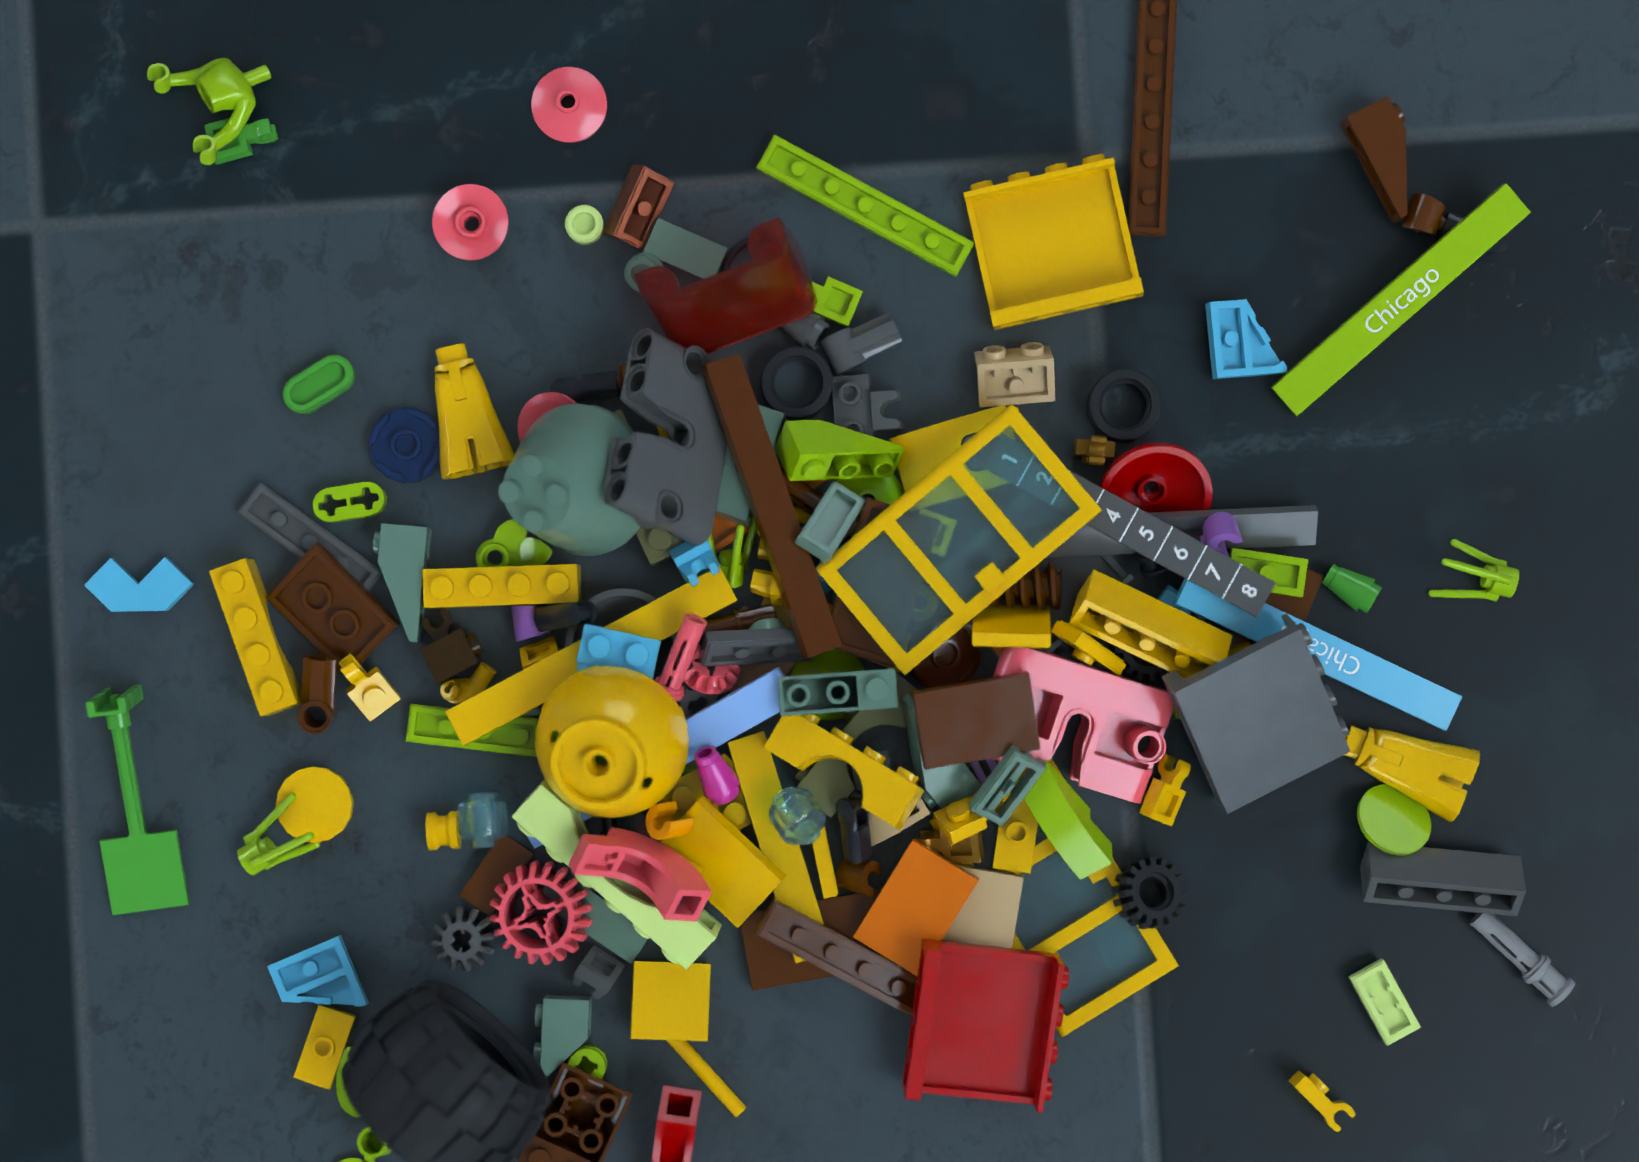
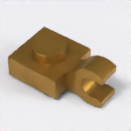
(1094, 450)
(965, 851)

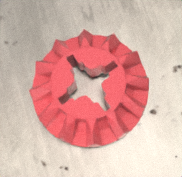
(721, 680)

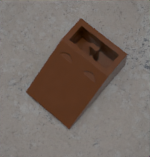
(578, 1119)

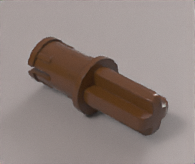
(740, 619)

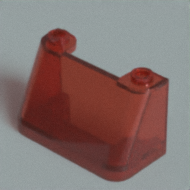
(738, 301)

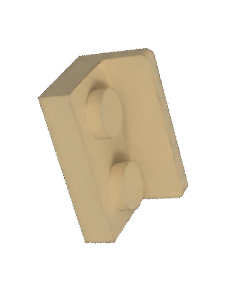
(1015, 375)

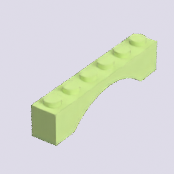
(560, 830)

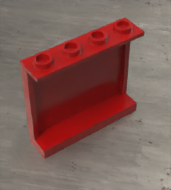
(984, 1023)

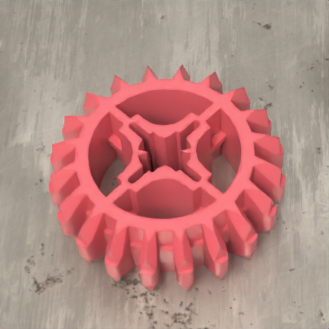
(545, 926)

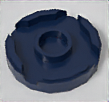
(405, 445)

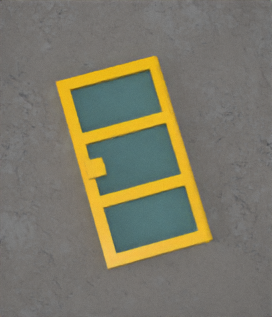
(958, 539)
(1081, 924)

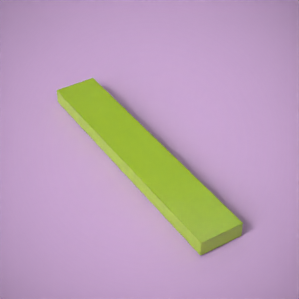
(865, 206)

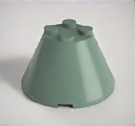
(560, 481)

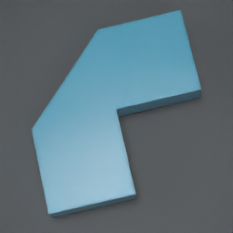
(123, 593)

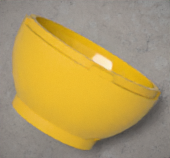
(625, 721)

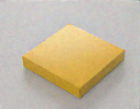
(1012, 627)
(670, 1001)

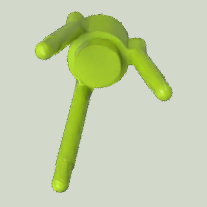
(733, 562)
(1497, 578)
(262, 853)

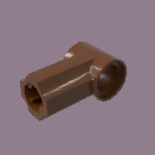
(318, 689)

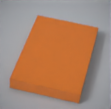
(915, 905)

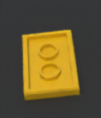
(733, 865)

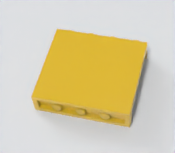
(1053, 242)

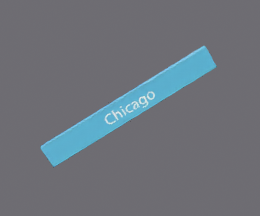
(1339, 658)

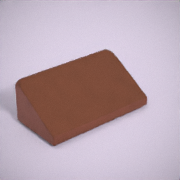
(638, 206)

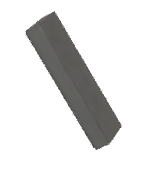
(750, 647)

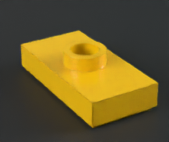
(1087, 649)
(1016, 840)
(325, 1046)

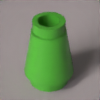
(1352, 587)

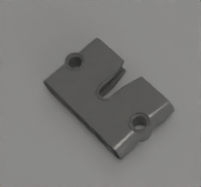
(661, 479)

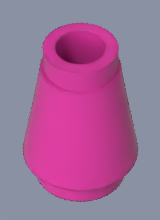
(716, 776)

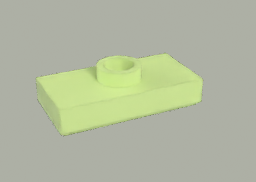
(1384, 1002)

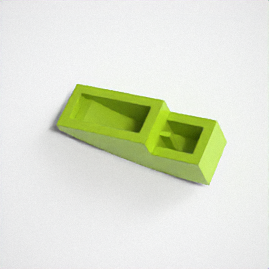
(1068, 823)

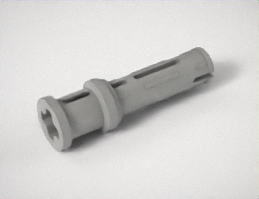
(1534, 967)

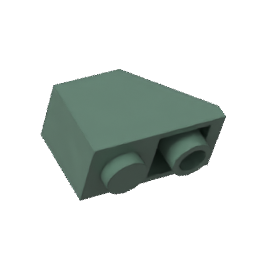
(564, 1028)

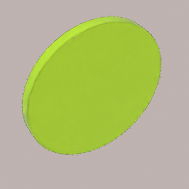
(1393, 820)

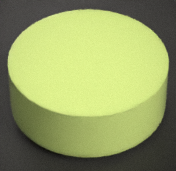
(584, 224)

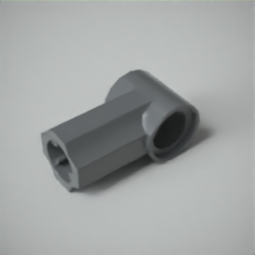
(852, 347)

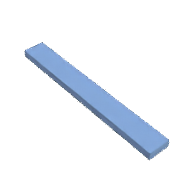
(727, 718)

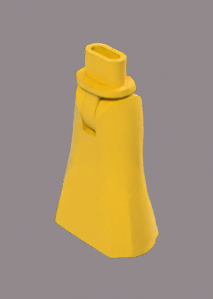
(468, 425)
(1416, 767)

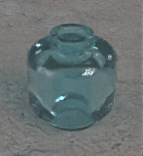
(796, 816)
(482, 819)

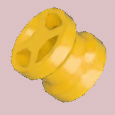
(442, 830)

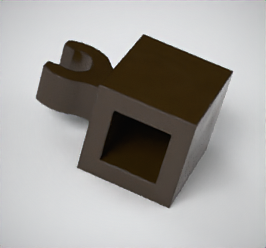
(450, 652)

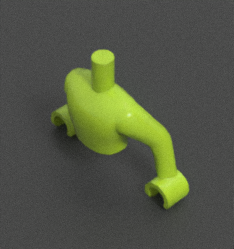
(221, 88)

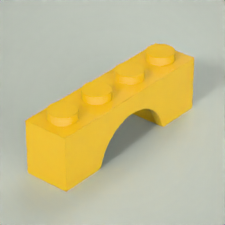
(501, 586)
(249, 622)
(885, 792)

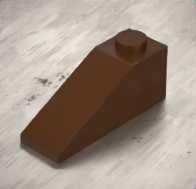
(1380, 145)

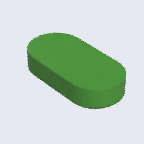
(319, 384)

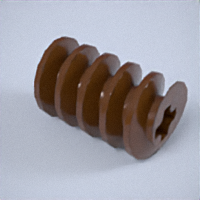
(1035, 585)

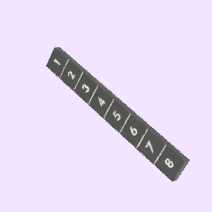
(1177, 551)

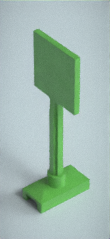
(145, 867)

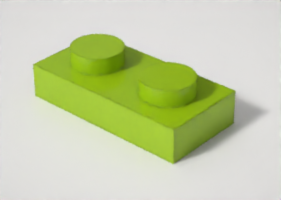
(1285, 571)

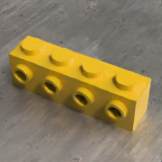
(1147, 626)

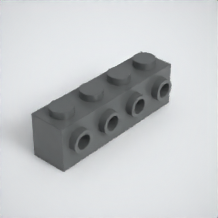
(1439, 875)

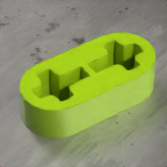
(348, 493)

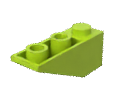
(829, 451)

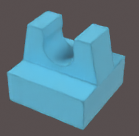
(694, 561)

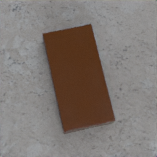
(497, 863)

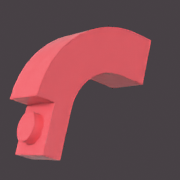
(647, 864)

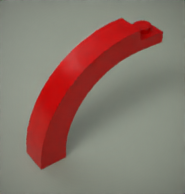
(676, 1125)

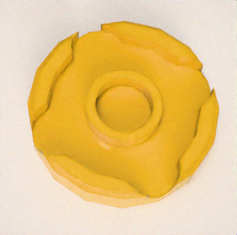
(320, 805)

